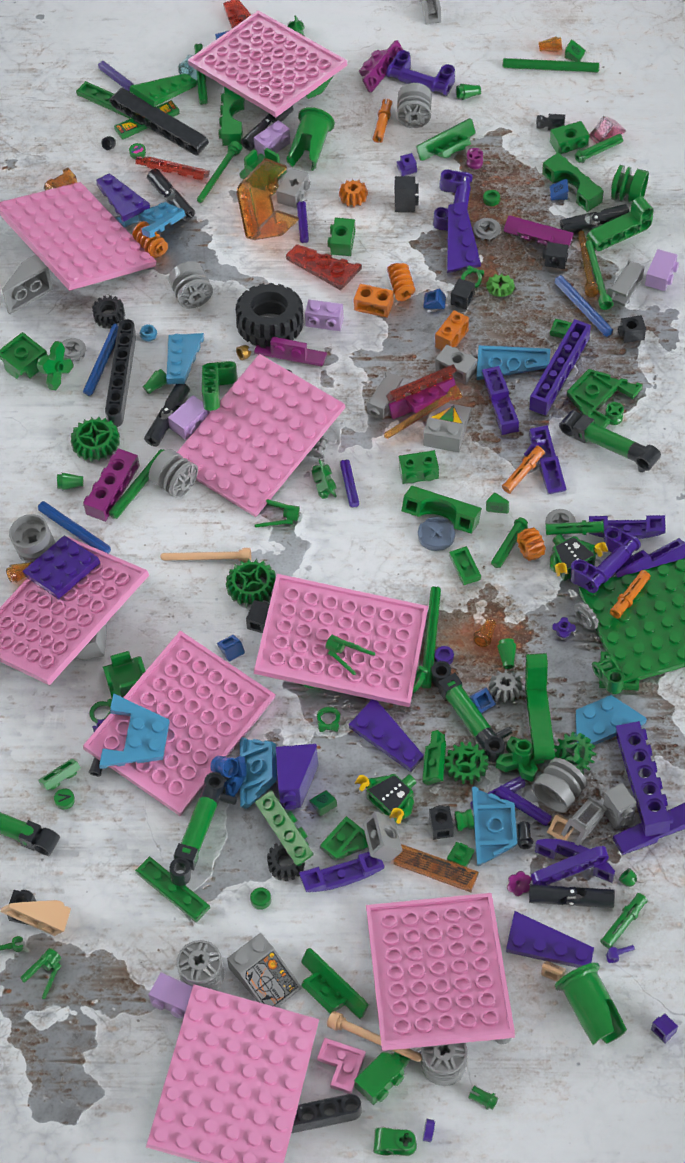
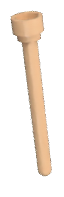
(243, 555)
(338, 1021)

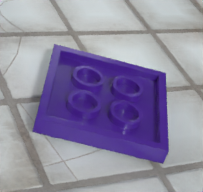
(61, 567)

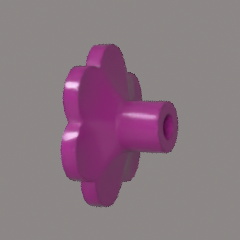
(519, 883)

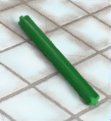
(550, 65)
(431, 633)

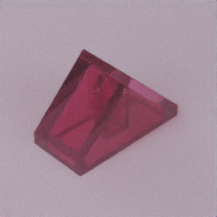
(605, 129)

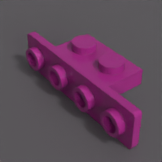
(376, 66)
(538, 232)
(292, 351)
(419, 401)

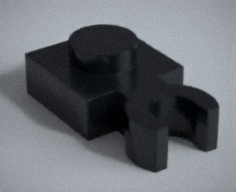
(552, 121)

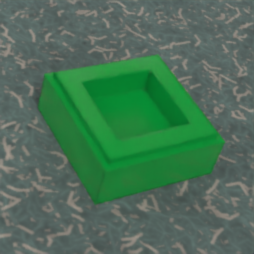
(559, 328)

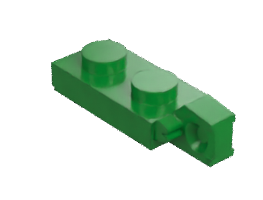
(434, 759)

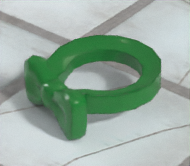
(480, 273)
(420, 673)
(97, 705)
(321, 724)

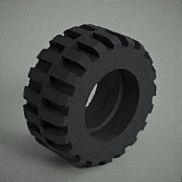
(269, 300)

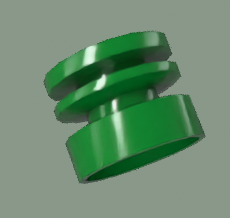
(629, 184)

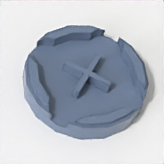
(436, 533)

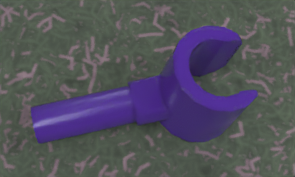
(536, 441)
(613, 953)

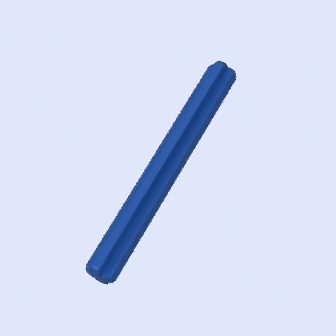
(584, 306)
(101, 361)
(73, 527)

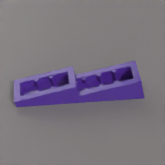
(500, 400)
(549, 462)
(640, 561)
(635, 839)

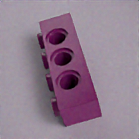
(111, 484)

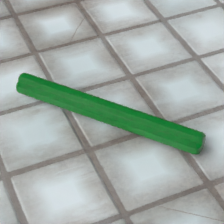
(201, 80)
(133, 490)

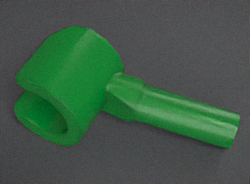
(17, 939)

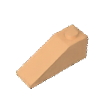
(45, 915)

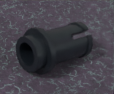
(95, 770)
(525, 840)

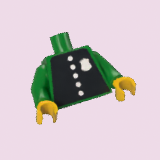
(570, 550)
(390, 794)

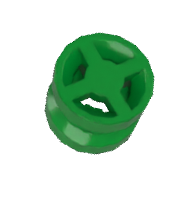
(615, 412)
(464, 820)

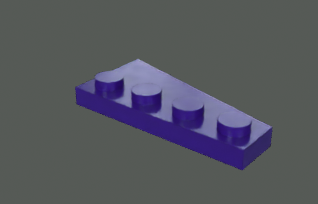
(124, 200)
(460, 240)
(385, 734)
(544, 943)

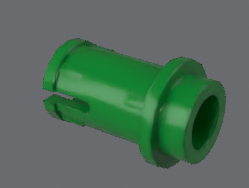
(484, 1098)

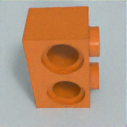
(373, 300)
(452, 330)

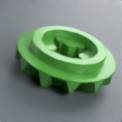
(506, 288)

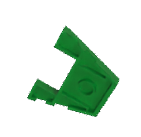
(595, 389)

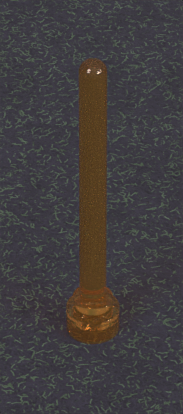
(591, 288)
(453, 394)

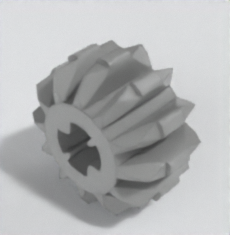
(505, 686)

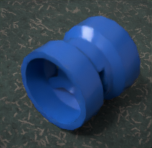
(225, 766)

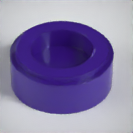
(444, 654)
(428, 1130)

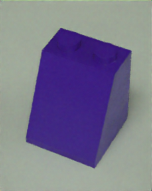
(295, 773)

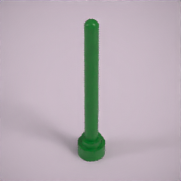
(233, 149)
(605, 301)

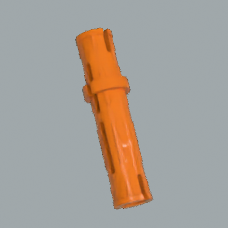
(383, 116)
(527, 464)
(626, 599)

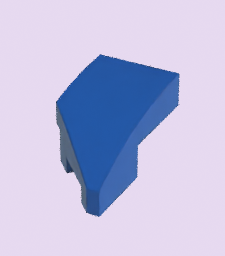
(233, 784)

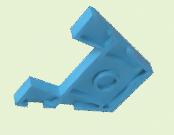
(156, 217)
(144, 738)

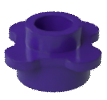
(563, 632)

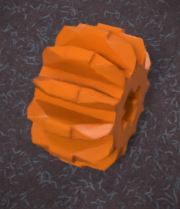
(353, 193)
(531, 544)

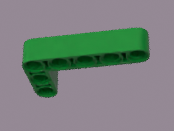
(538, 706)

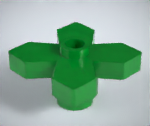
(54, 365)
(519, 756)

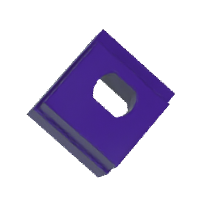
(407, 164)
(664, 1027)

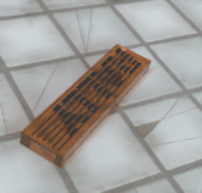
(436, 868)

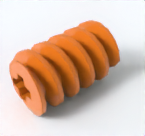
(154, 246)
(401, 281)

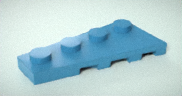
(181, 355)
(511, 359)

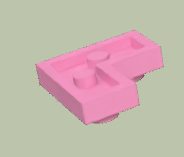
(346, 1059)

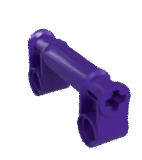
(401, 66)
(452, 182)
(621, 550)

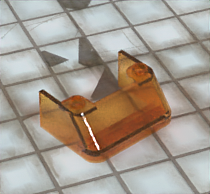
(257, 206)

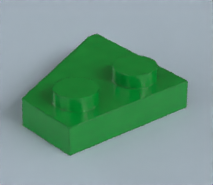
(344, 840)

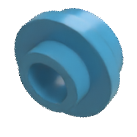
(148, 333)

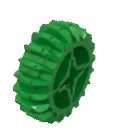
(84, 439)
(249, 577)

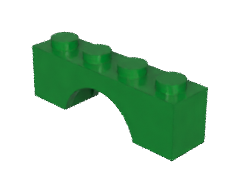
(231, 128)
(588, 193)
(423, 502)

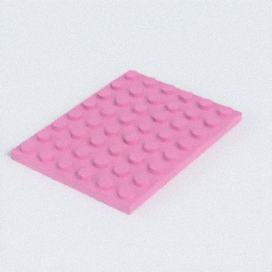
(267, 63)
(75, 235)
(259, 434)
(309, 612)
(47, 633)
(208, 715)
(438, 972)
(233, 1081)

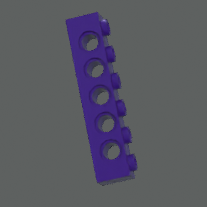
(559, 367)
(638, 764)

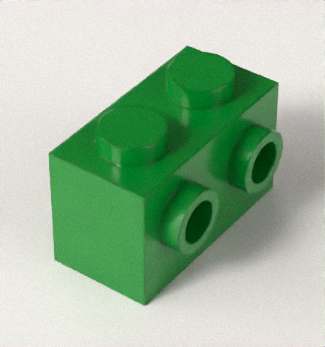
(418, 467)

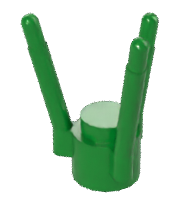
(290, 512)
(337, 645)
(48, 961)

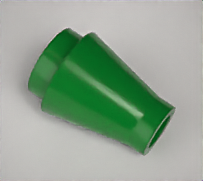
(466, 91)
(156, 381)
(68, 481)
(507, 652)

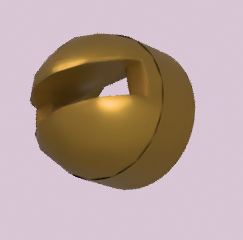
(243, 352)

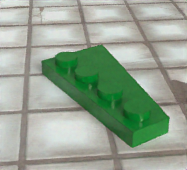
(163, 89)

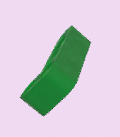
(623, 227)
(213, 376)

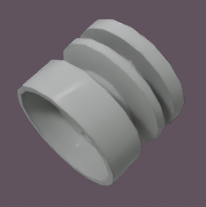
(414, 105)
(190, 284)
(173, 473)
(30, 537)
(559, 785)
(206, 975)
(444, 1069)

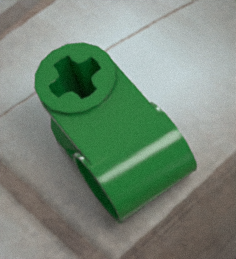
(609, 671)
(390, 1142)

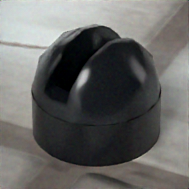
(107, 141)

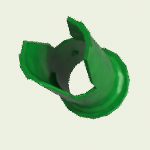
(310, 135)
(592, 1003)

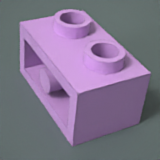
(274, 138)
(661, 270)
(324, 315)
(188, 417)
(170, 995)

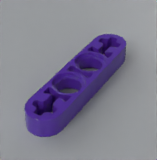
(570, 866)

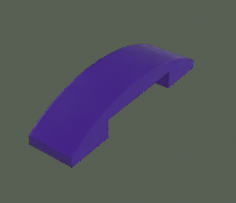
(651, 527)
(551, 847)
(342, 874)

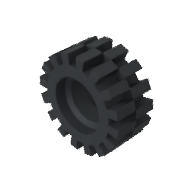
(108, 304)
(277, 869)

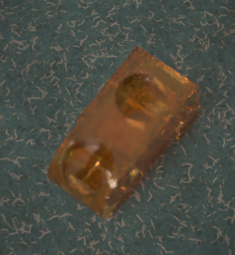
(64, 179)

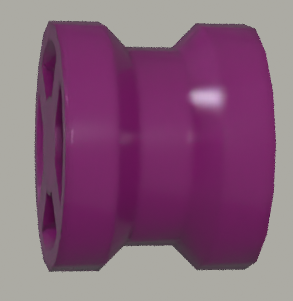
(474, 158)

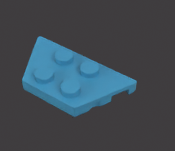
(601, 717)
(260, 769)
(492, 825)

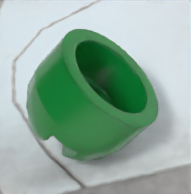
(628, 878)

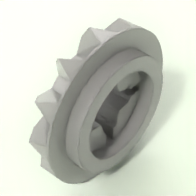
(482, 225)
(78, 345)
(565, 515)
(585, 616)

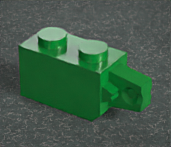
(381, 1076)

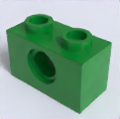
(569, 137)
(342, 236)

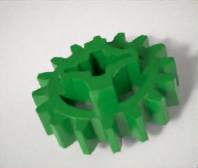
(582, 750)
(465, 766)

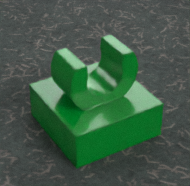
(461, 854)

